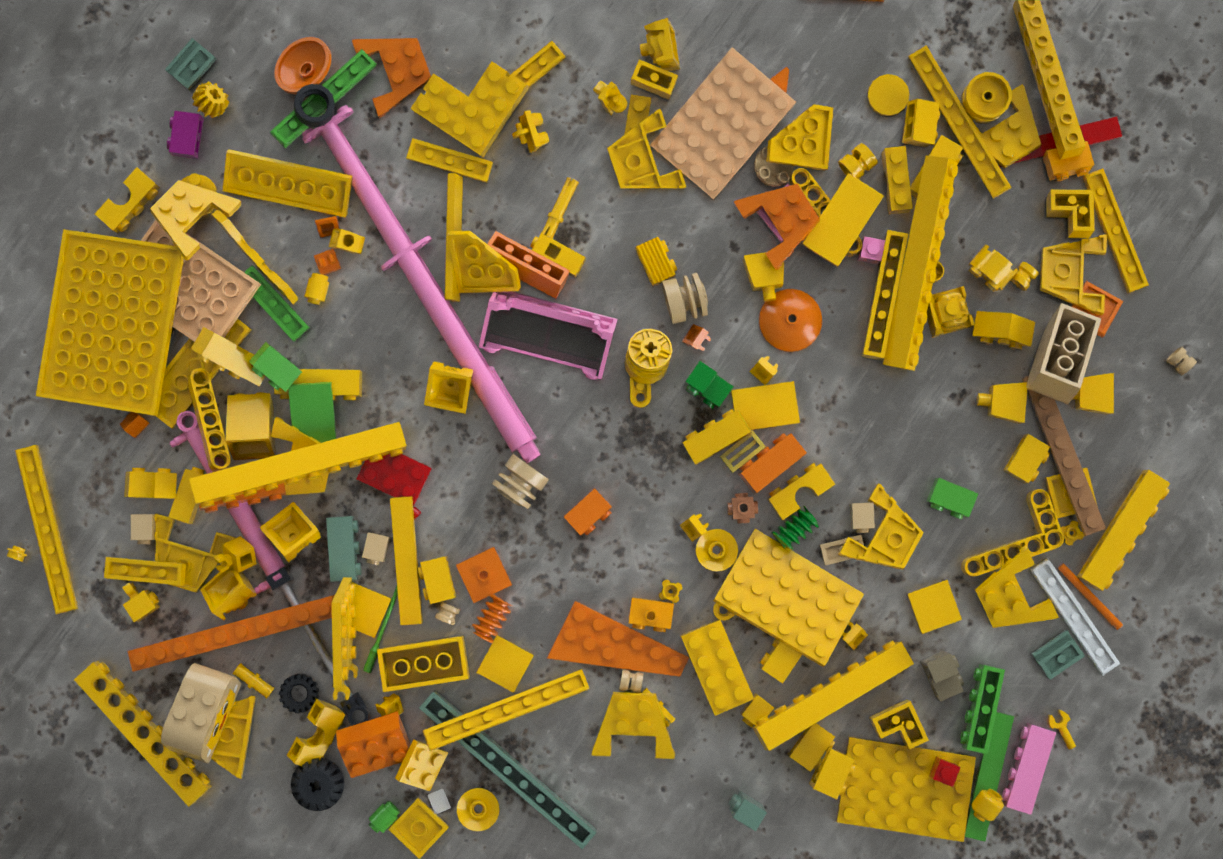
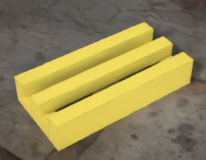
(728, 462)

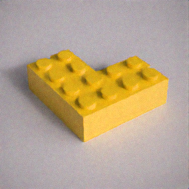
(472, 118)

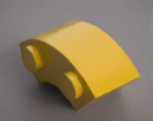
(150, 484)

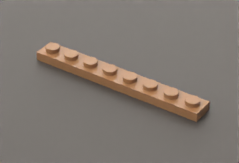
(1067, 462)

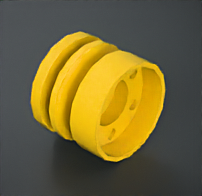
(646, 366)

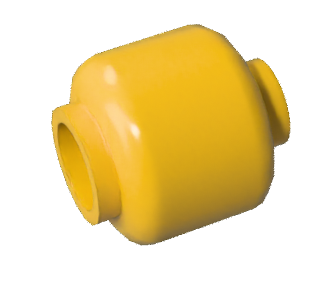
(987, 805)

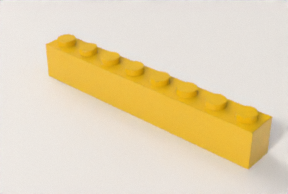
(832, 695)

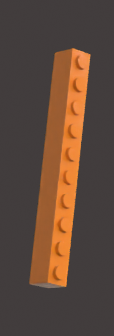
(231, 633)

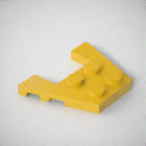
(1016, 134)
(634, 159)
(184, 207)
(1063, 272)
(300, 440)
(893, 539)
(198, 562)
(1004, 599)
(636, 716)

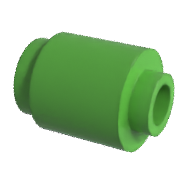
(383, 817)

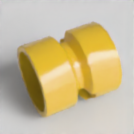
(858, 161)

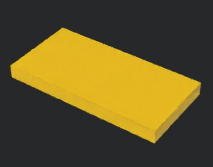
(843, 220)

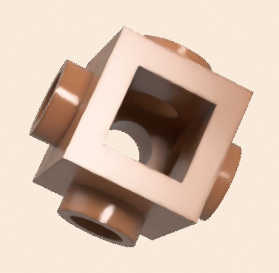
(733, 508)

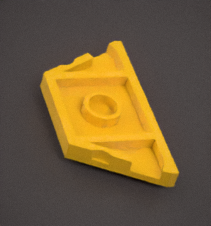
(234, 739)

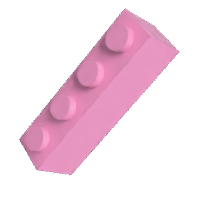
(1028, 768)

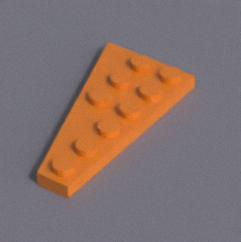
(601, 641)

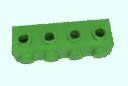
(983, 708)

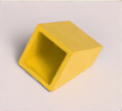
(250, 426)

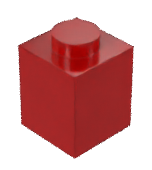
(944, 771)

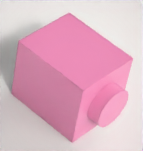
(871, 250)

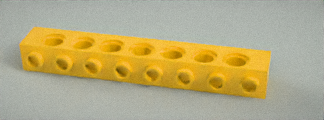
(1049, 78)
(88, 682)

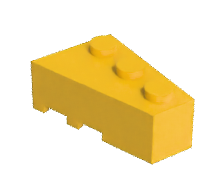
(226, 355)

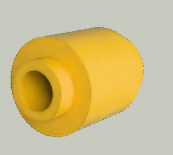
(316, 288)

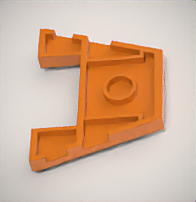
(403, 65)
(790, 215)

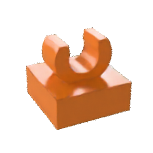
(327, 262)
(695, 337)

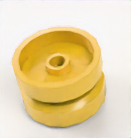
(997, 91)

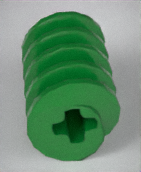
(796, 528)

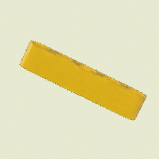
(823, 199)
(211, 410)

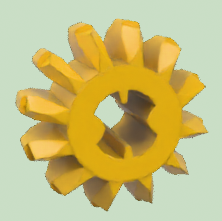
(210, 99)

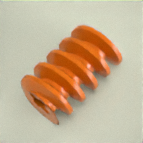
(491, 618)

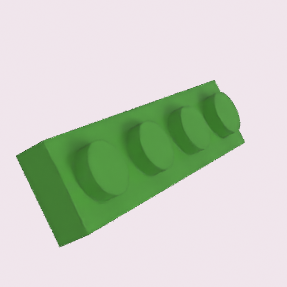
(277, 307)

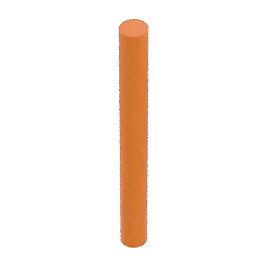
(1090, 596)

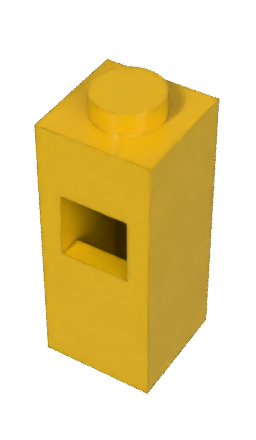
(558, 253)
(184, 506)

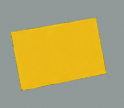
(767, 405)

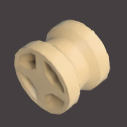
(447, 613)

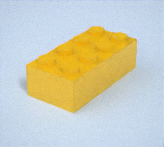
(423, 663)
(717, 667)

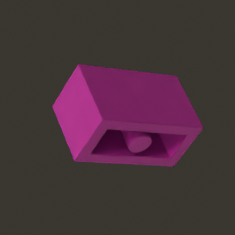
(185, 134)

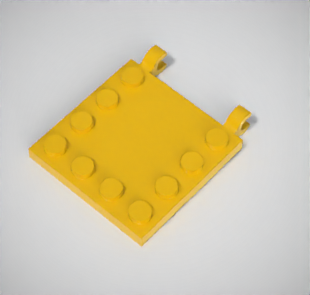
(342, 636)

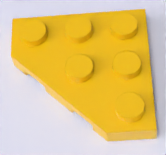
(804, 140)
(479, 266)

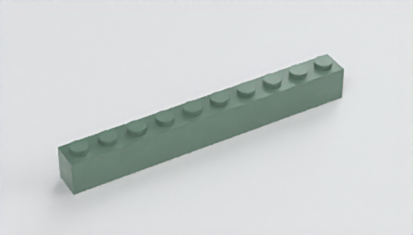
(514, 774)

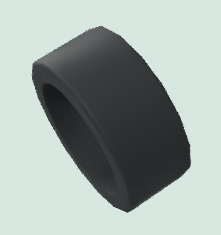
(317, 90)

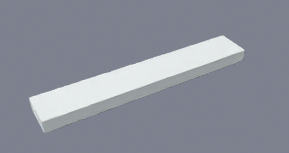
(1074, 616)

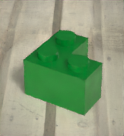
(708, 385)

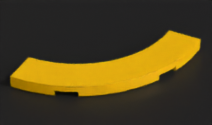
(254, 257)

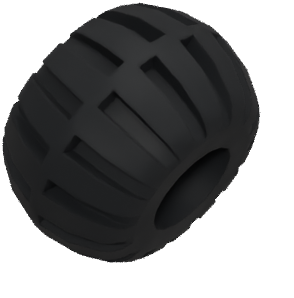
(330, 780)

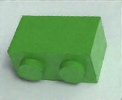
(274, 366)
(951, 498)

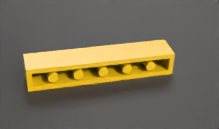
(885, 295)
(1123, 530)

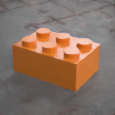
(771, 462)
(373, 744)

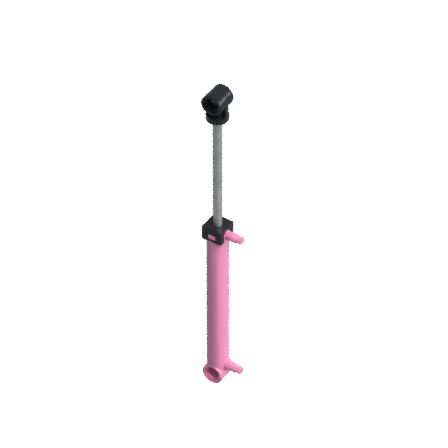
(277, 574)

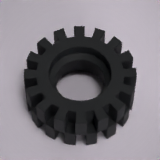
(289, 702)

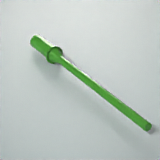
(373, 651)

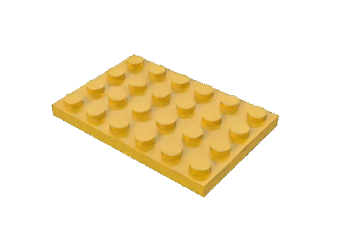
(788, 597)
(896, 793)

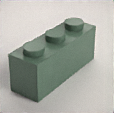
(343, 548)
(747, 810)

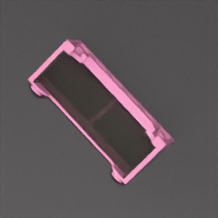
(548, 331)

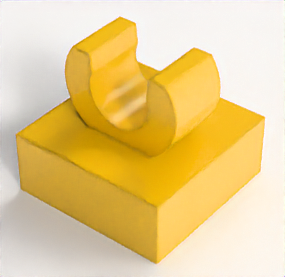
(764, 370)
(693, 527)
(854, 636)
(390, 705)

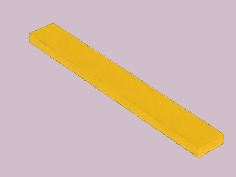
(959, 122)
(46, 529)
(505, 710)

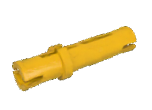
(560, 207)

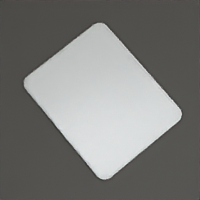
(439, 801)

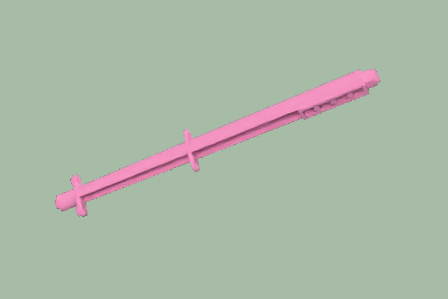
(484, 379)

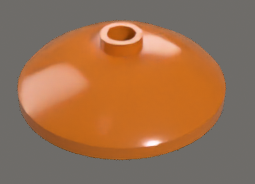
(302, 64)
(780, 331)

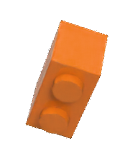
(588, 512)

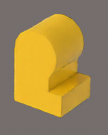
(346, 241)

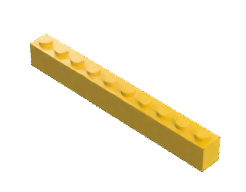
(920, 262)
(297, 464)

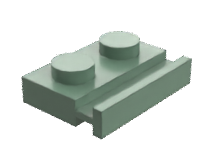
(190, 64)
(1058, 654)

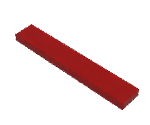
(1092, 132)

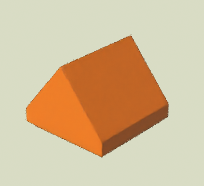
(326, 225)
(134, 424)

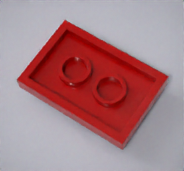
(396, 476)

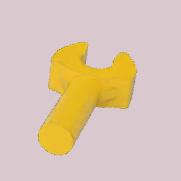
(1061, 726)

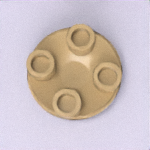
(771, 173)

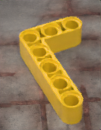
(1040, 537)

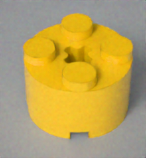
(992, 268)

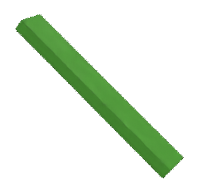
(315, 105)
(989, 772)

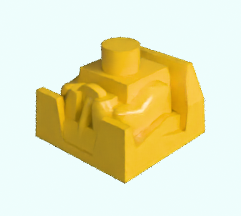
(661, 45)
(948, 312)
(448, 387)
(290, 531)
(227, 592)

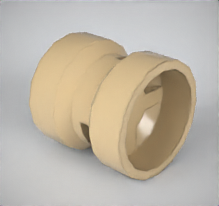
(1181, 361)
(636, 681)

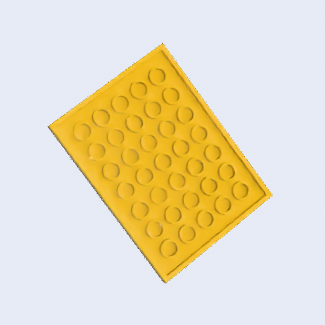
(110, 322)

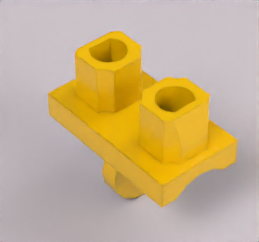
(610, 97)
(527, 131)

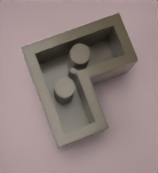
(943, 675)

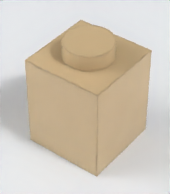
(862, 517)
(142, 528)
(376, 548)

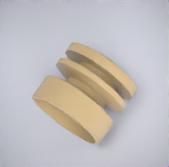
(685, 298)
(520, 482)

